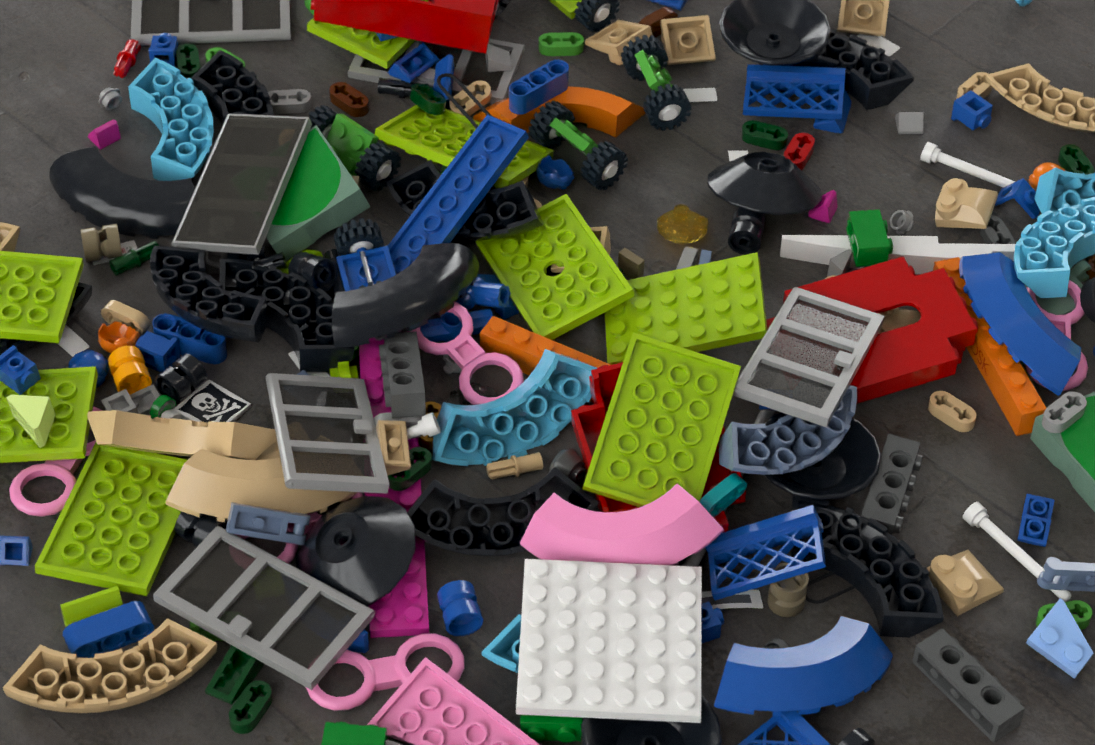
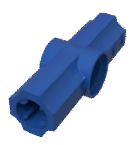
(485, 294)
(450, 326)

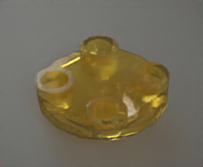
(682, 225)

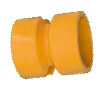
(129, 369)

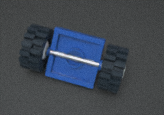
(362, 255)

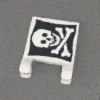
(210, 404)

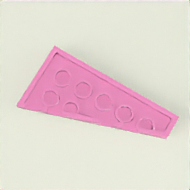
(441, 711)

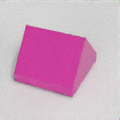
(105, 134)
(826, 208)

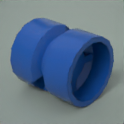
(460, 608)

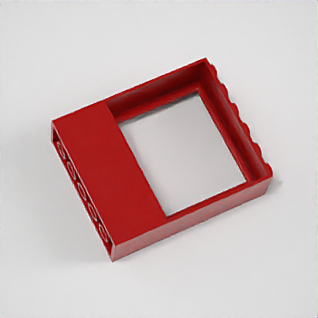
(440, 22)

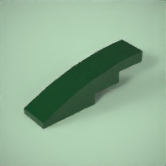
(233, 675)

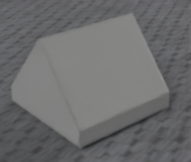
(909, 122)

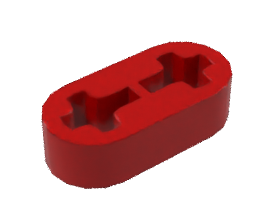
(804, 153)

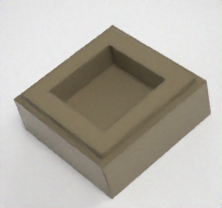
(631, 264)

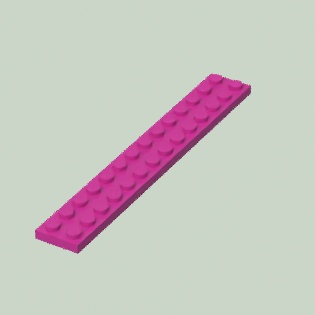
(406, 606)

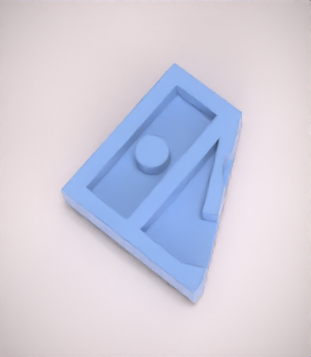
(1061, 640)

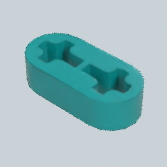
(723, 494)

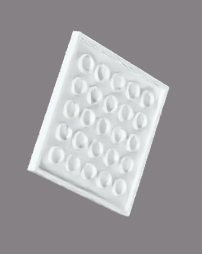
(610, 641)

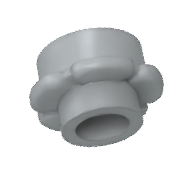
(110, 98)
(902, 221)

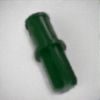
(132, 258)

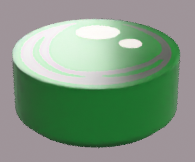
(160, 405)

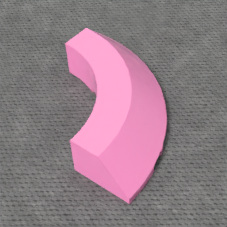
(649, 534)

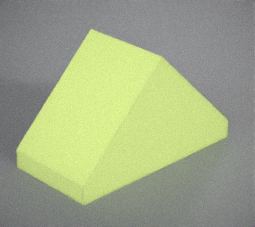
(34, 415)

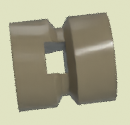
(101, 242)
(788, 595)

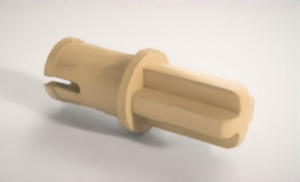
(515, 466)

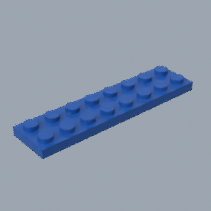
(458, 190)

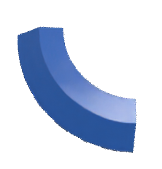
(1018, 320)
(804, 675)

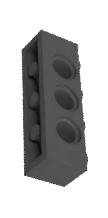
(403, 375)
(895, 477)
(973, 699)

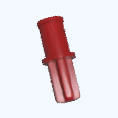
(126, 58)

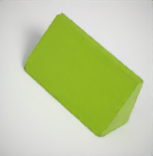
(90, 605)

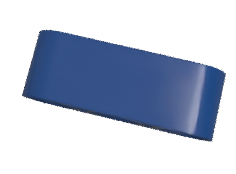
(538, 86)
(191, 339)
(108, 630)

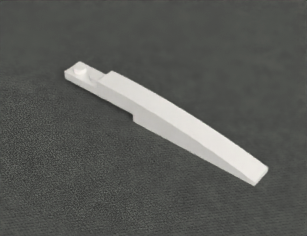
(917, 250)

